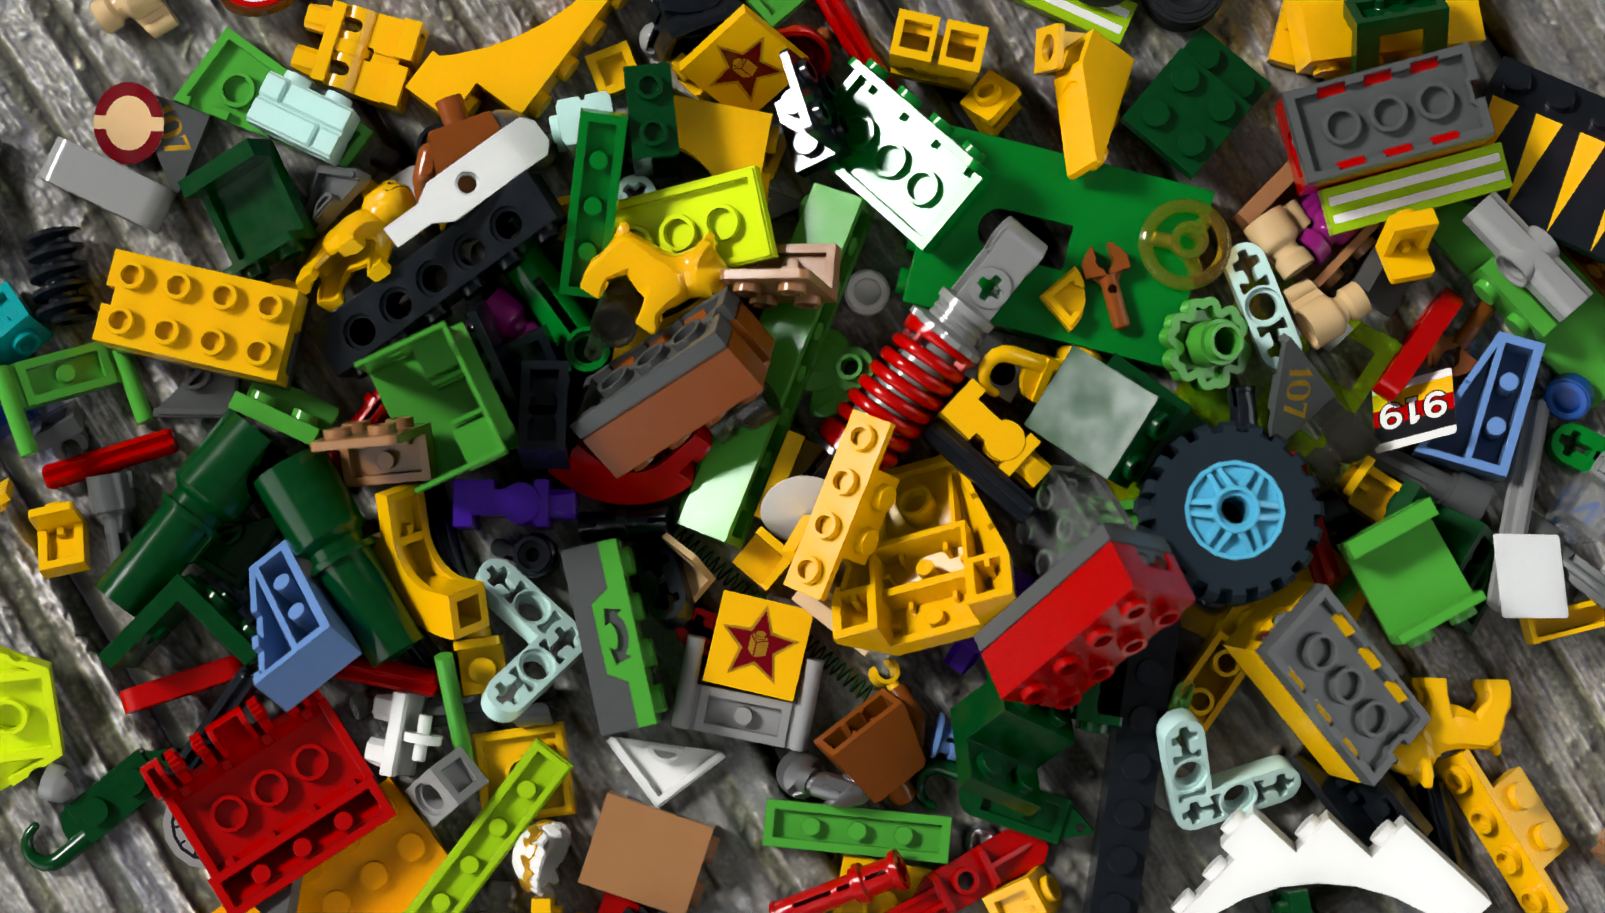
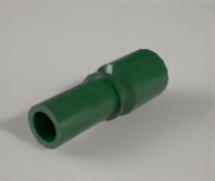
(210, 491)
(326, 528)

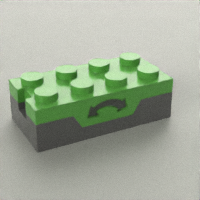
(612, 636)

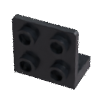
(809, 116)

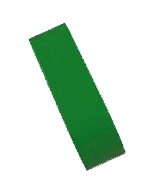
(1583, 438)

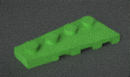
(231, 80)

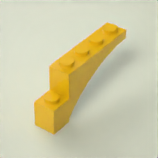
(518, 70)

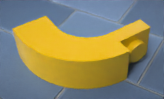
(431, 591)

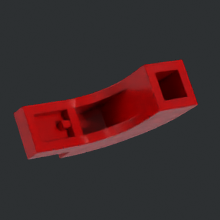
(663, 478)

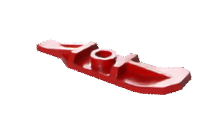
(990, 865)

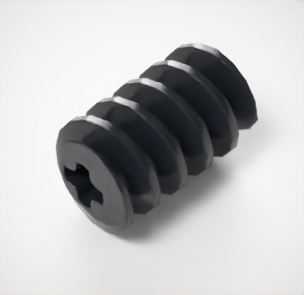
(57, 276)

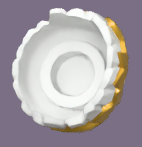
(540, 853)

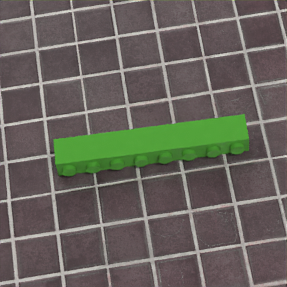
(736, 472)

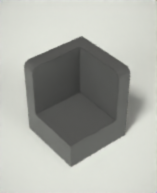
(1373, 280)

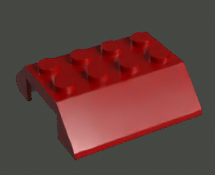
(270, 797)

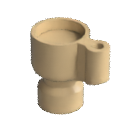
(151, 14)
(1277, 234)
(1323, 317)

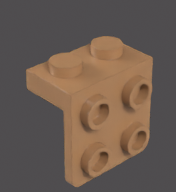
(798, 276)
(382, 451)

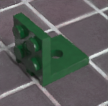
(169, 608)

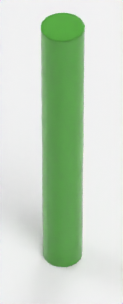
(453, 702)

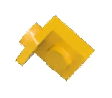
(480, 659)
(1028, 894)

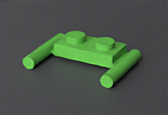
(64, 377)

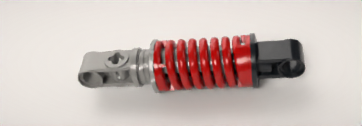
(934, 348)

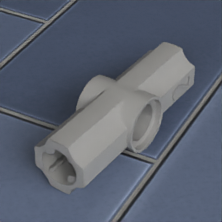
(1527, 256)

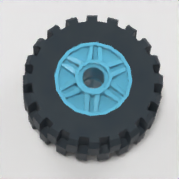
(1261, 488)

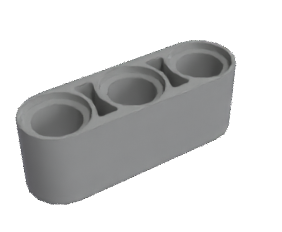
(107, 185)

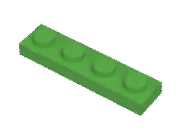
(856, 830)

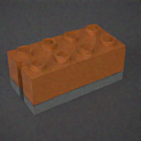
(673, 383)

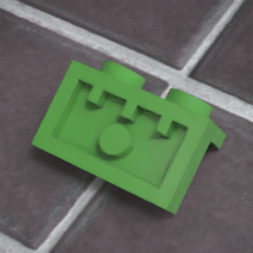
(287, 411)

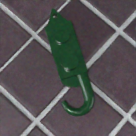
(96, 811)
(1052, 823)

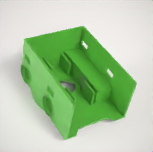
(444, 382)

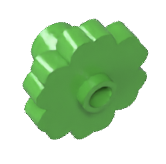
(1205, 343)

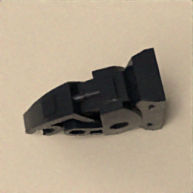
(686, 23)

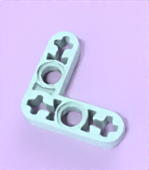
(539, 634)
(1200, 785)

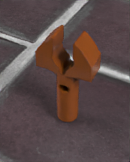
(1109, 282)
(1462, 341)

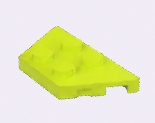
(28, 716)

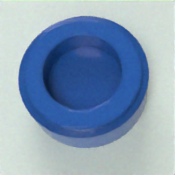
(1569, 396)

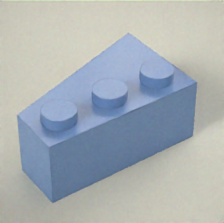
(1489, 410)
(298, 628)

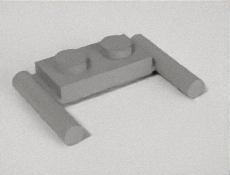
(741, 712)

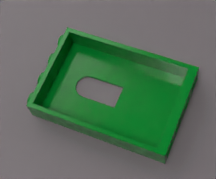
(1101, 209)

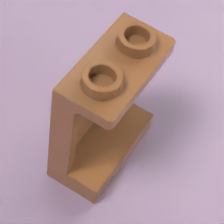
(1281, 190)
(648, 854)

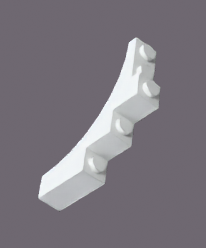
(1327, 852)

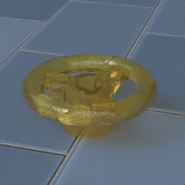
(1197, 232)

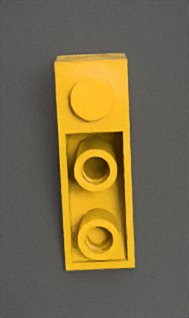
(1089, 99)

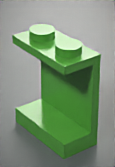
(1409, 575)

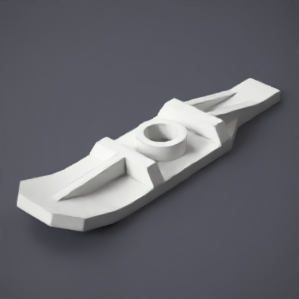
(489, 164)

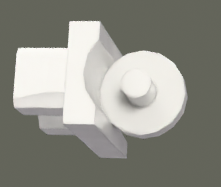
(406, 734)

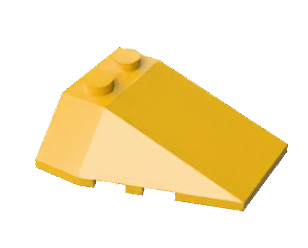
(934, 569)

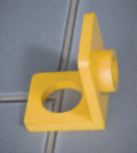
(1050, 48)

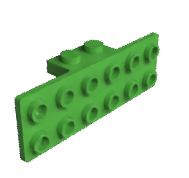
(1570, 345)

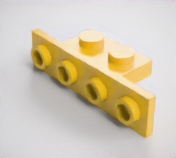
(847, 508)
(1511, 827)

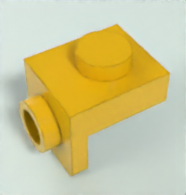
(992, 103)
(1405, 243)
(1367, 490)
(61, 539)

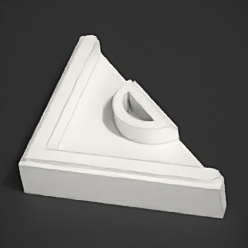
(661, 767)

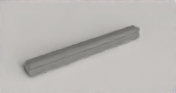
(1521, 483)

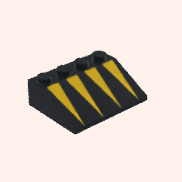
(1552, 153)

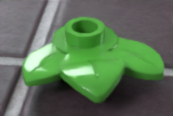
(828, 378)

